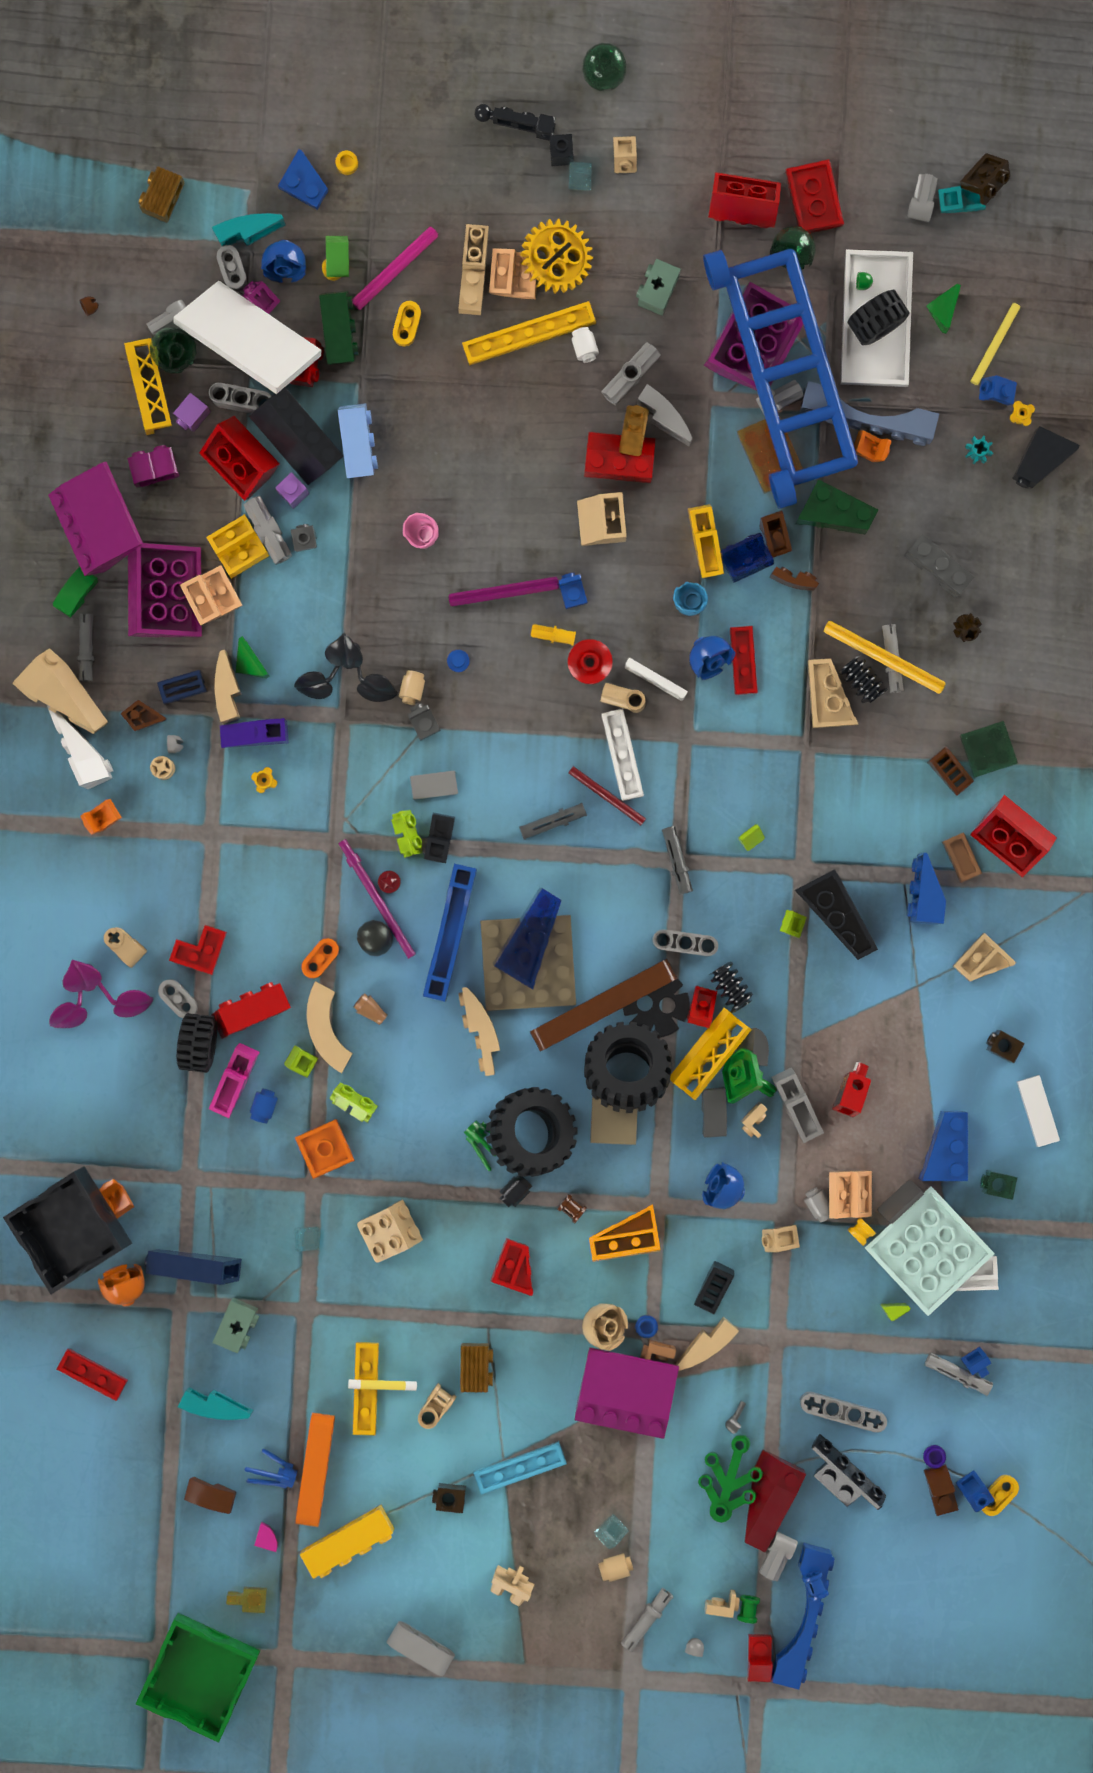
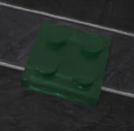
(988, 749)

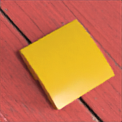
(237, 546)

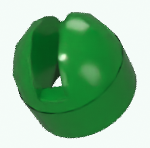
(863, 281)

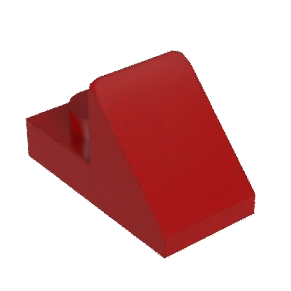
(702, 1007)
(759, 1658)

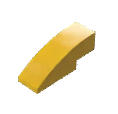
(706, 540)

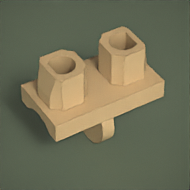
(513, 1582)

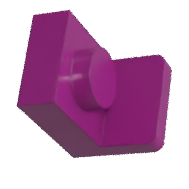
(261, 296)

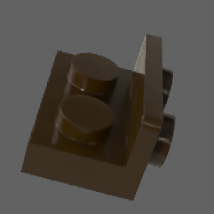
(987, 177)

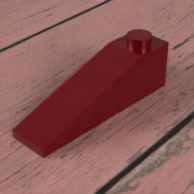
(773, 1498)

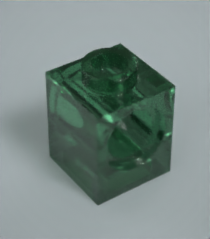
(1007, 1189)

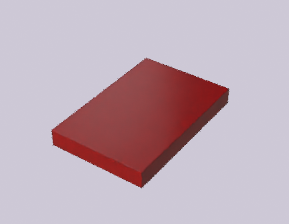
(814, 196)

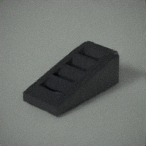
(722, 1270)

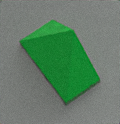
(943, 308)
(248, 662)

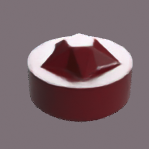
(389, 881)

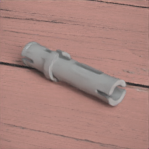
(891, 646)
(958, 1374)
(652, 1612)

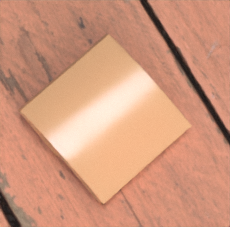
(508, 275)
(211, 595)
(850, 1194)

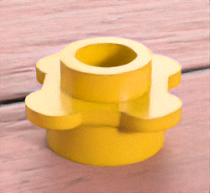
(1022, 419)
(270, 781)

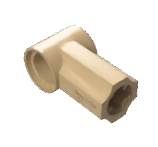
(621, 696)

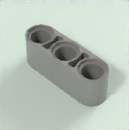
(233, 393)
(696, 942)
(420, 1648)

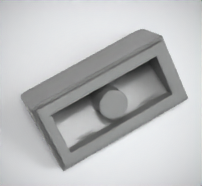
(434, 785)

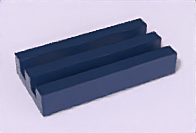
(200, 681)

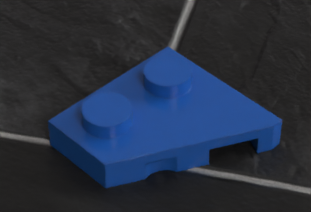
(303, 182)

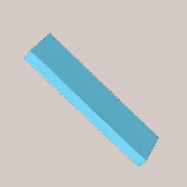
(520, 1467)

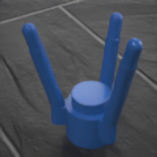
(284, 1478)

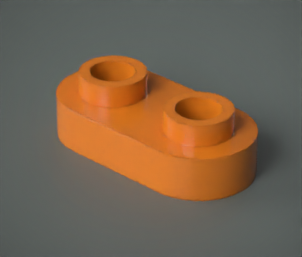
(319, 957)

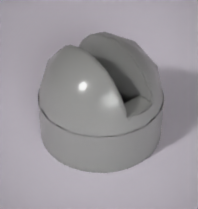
(174, 744)
(695, 1647)

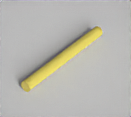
(995, 344)

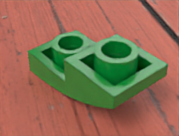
(73, 592)

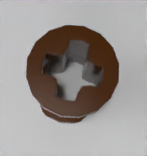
(572, 1208)

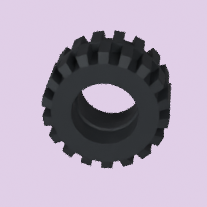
(878, 317)
(196, 1043)

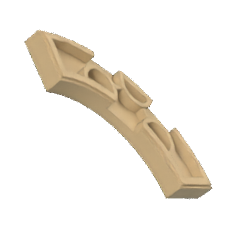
(320, 1028)

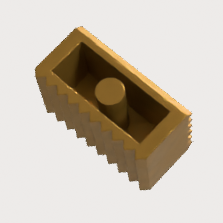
(161, 194)
(633, 430)
(475, 1367)

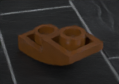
(803, 581)
(210, 1496)

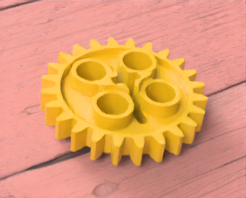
(570, 271)

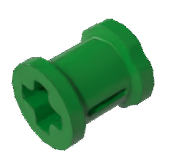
(748, 1609)

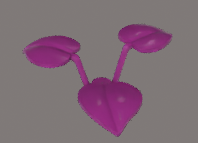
(86, 978)

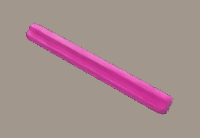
(395, 268)

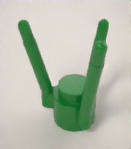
(476, 1134)

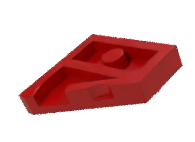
(514, 1267)

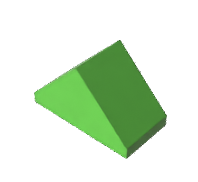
(337, 256)

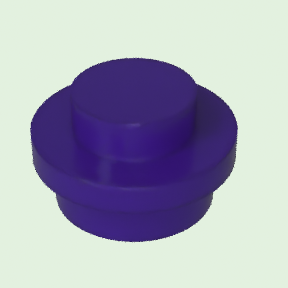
(934, 1456)

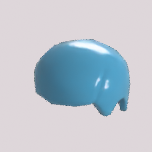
(690, 598)

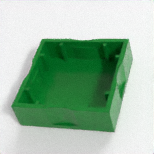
(198, 1677)

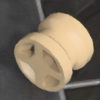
(158, 766)

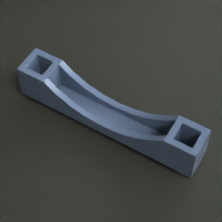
(915, 425)

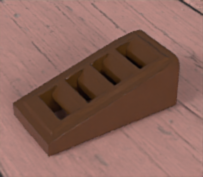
(933, 762)

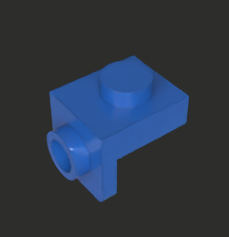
(998, 390)

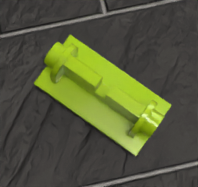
(405, 823)
(362, 1106)

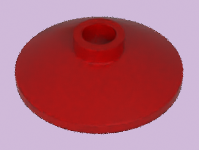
(592, 650)

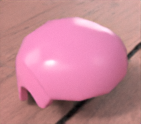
(420, 530)

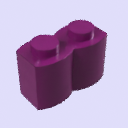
(153, 466)

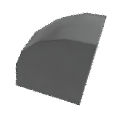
(758, 1044)

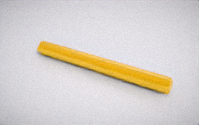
(884, 657)

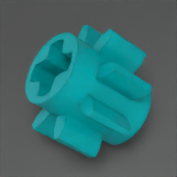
(984, 448)

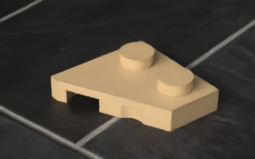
(982, 959)

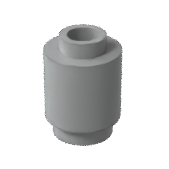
(818, 1204)

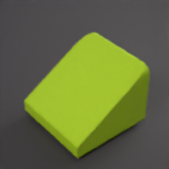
(751, 837)
(300, 1061)
(895, 1310)

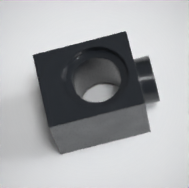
(561, 149)

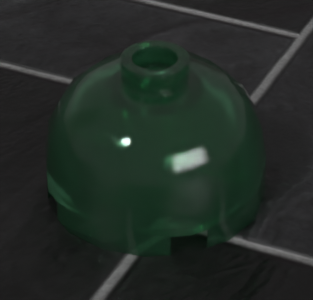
(604, 66)
(797, 239)
(172, 349)

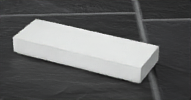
(655, 679)
(1038, 1111)

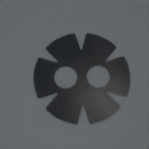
(663, 1021)

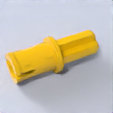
(553, 634)

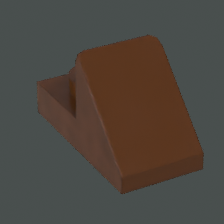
(775, 534)
(941, 1490)

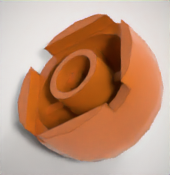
(122, 1285)

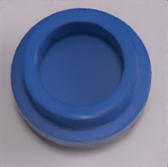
(458, 660)
(646, 1326)

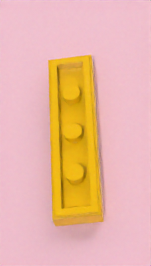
(365, 1399)

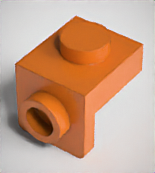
(871, 447)
(101, 817)
(116, 1197)

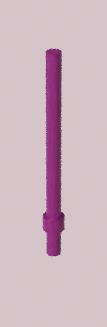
(354, 861)

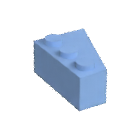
(357, 440)

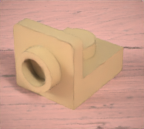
(625, 154)
(755, 1115)
(780, 1239)
(719, 1607)

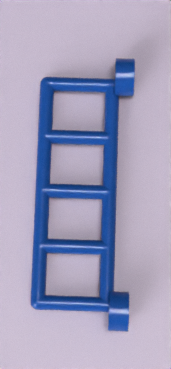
(721, 276)

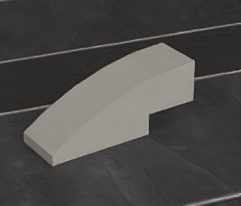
(664, 414)
(797, 1104)

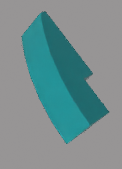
(247, 227)
(215, 1406)

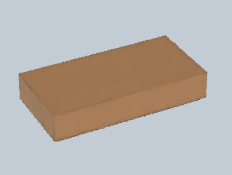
(962, 857)

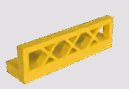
(139, 387)
(706, 1051)

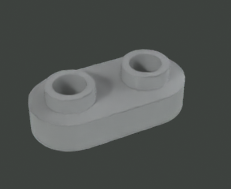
(231, 269)
(178, 999)

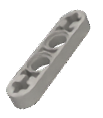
(842, 1414)

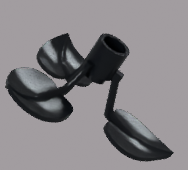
(346, 654)

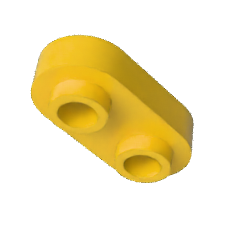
(406, 324)
(1001, 1496)

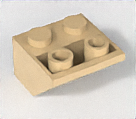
(602, 519)

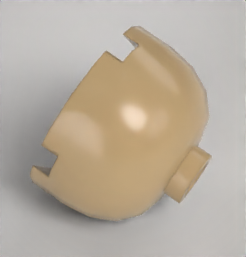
(605, 1326)

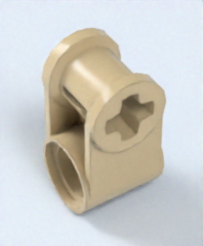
(127, 949)
(436, 1406)

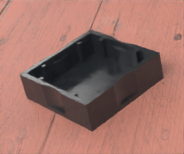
(67, 1230)

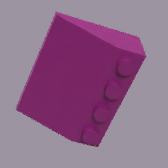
(774, 341)
(95, 519)
(154, 591)
(626, 1393)

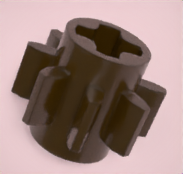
(967, 627)

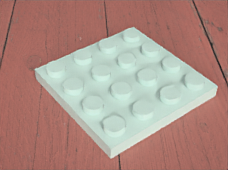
(929, 1251)

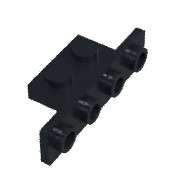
(843, 1477)

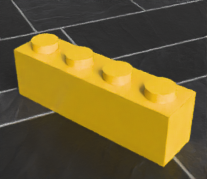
(347, 1541)

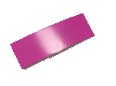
(234, 1080)

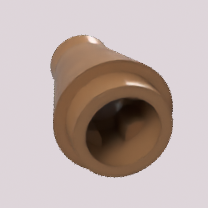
(370, 1009)

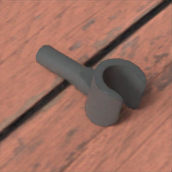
(732, 1424)

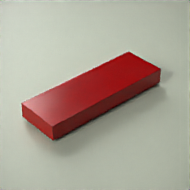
(744, 661)
(92, 1374)

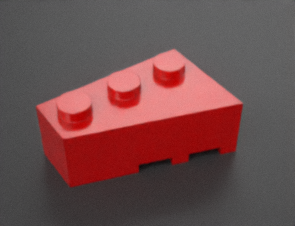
(250, 1009)

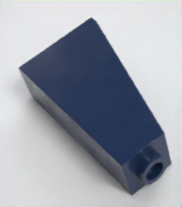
(193, 1266)

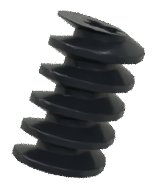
(862, 680)
(731, 986)

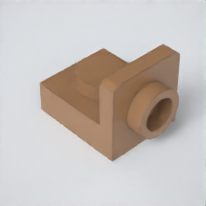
(661, 1350)

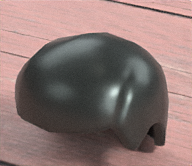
(374, 938)

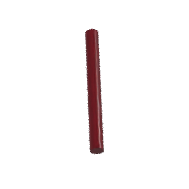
(606, 795)

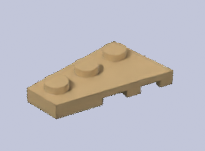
(827, 697)

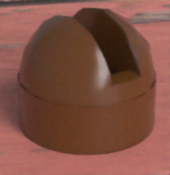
(88, 305)

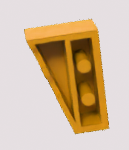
(627, 1238)

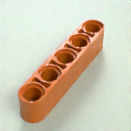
(315, 1469)

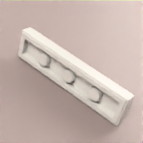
(622, 754)

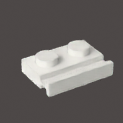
(984, 1278)

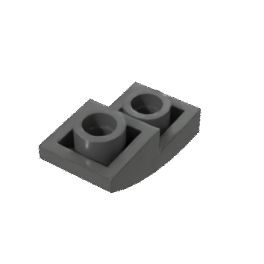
(714, 1112)

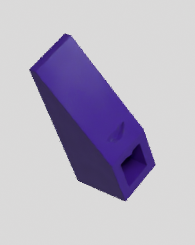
(254, 733)

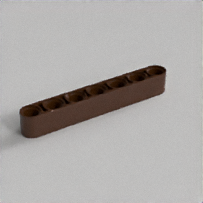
(603, 1005)

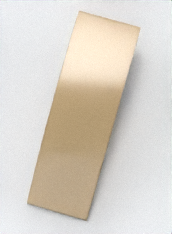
(225, 689)
(707, 1344)

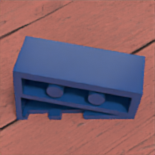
(948, 1149)

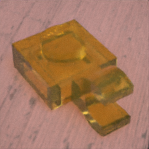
(252, 1599)

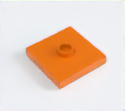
(324, 1148)

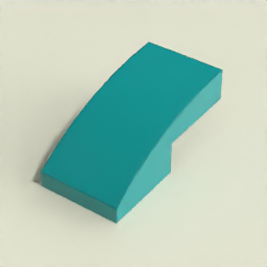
(959, 200)

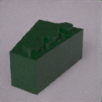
(836, 510)

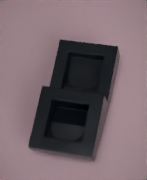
(439, 837)

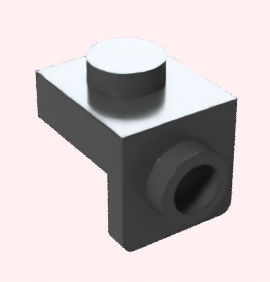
(304, 537)

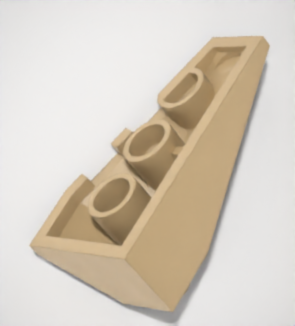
(56, 685)

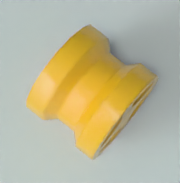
(861, 1231)

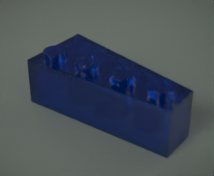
(526, 945)

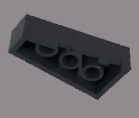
(836, 909)

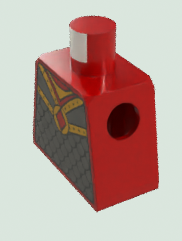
(849, 1100)

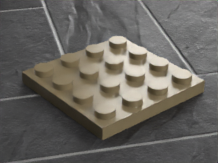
(553, 982)

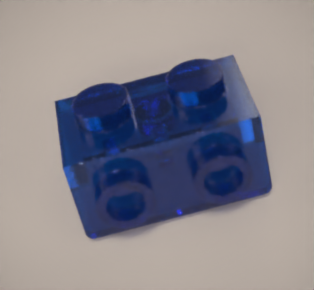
(746, 557)

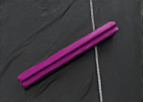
(503, 591)

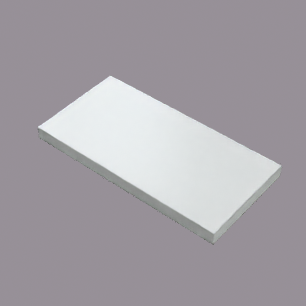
(247, 336)
(888, 358)

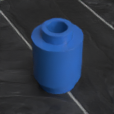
(263, 1106)

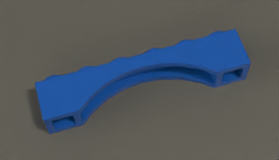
(450, 932)
(791, 1660)

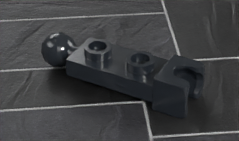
(526, 121)

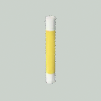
(382, 1385)

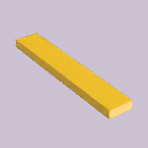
(529, 333)

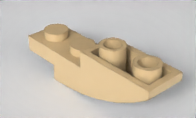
(473, 269)
(479, 1020)

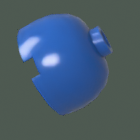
(283, 260)
(709, 655)
(724, 1187)

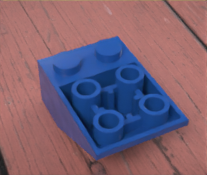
(928, 899)

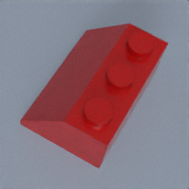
(744, 200)
(239, 457)
(606, 461)
(1013, 836)

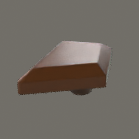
(141, 716)

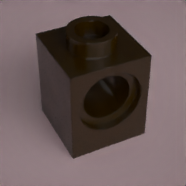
(1014, 1048)
(457, 1505)

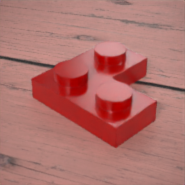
(200, 957)

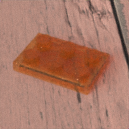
(761, 452)

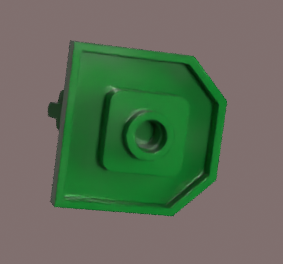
(743, 1076)

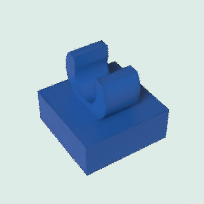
(977, 1362)

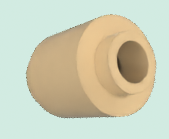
(412, 687)
(615, 1567)

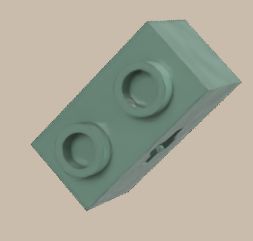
(660, 273)
(226, 1334)

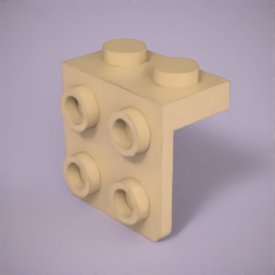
(389, 1231)

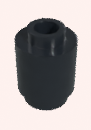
(515, 1191)

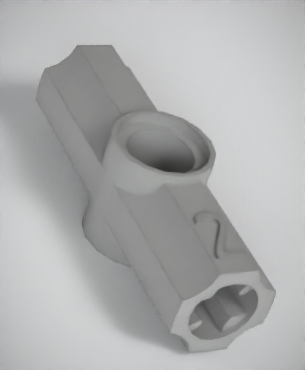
(640, 363)
(267, 530)

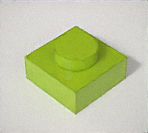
(793, 923)

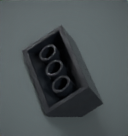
(296, 436)

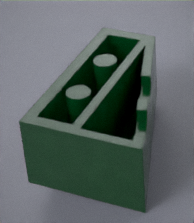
(338, 327)

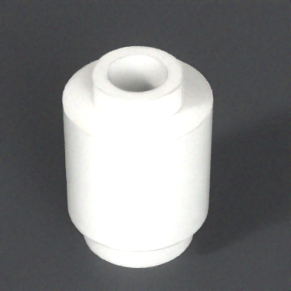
(584, 344)

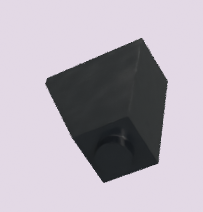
(1042, 456)

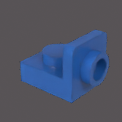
(572, 590)
(975, 1491)

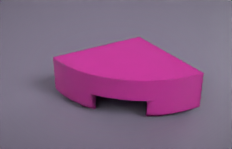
(266, 1538)

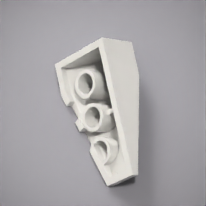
(86, 761)

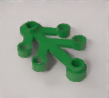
(729, 1482)

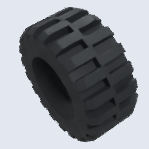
(627, 1040)
(558, 1124)

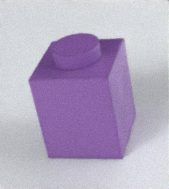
(191, 413)
(292, 490)

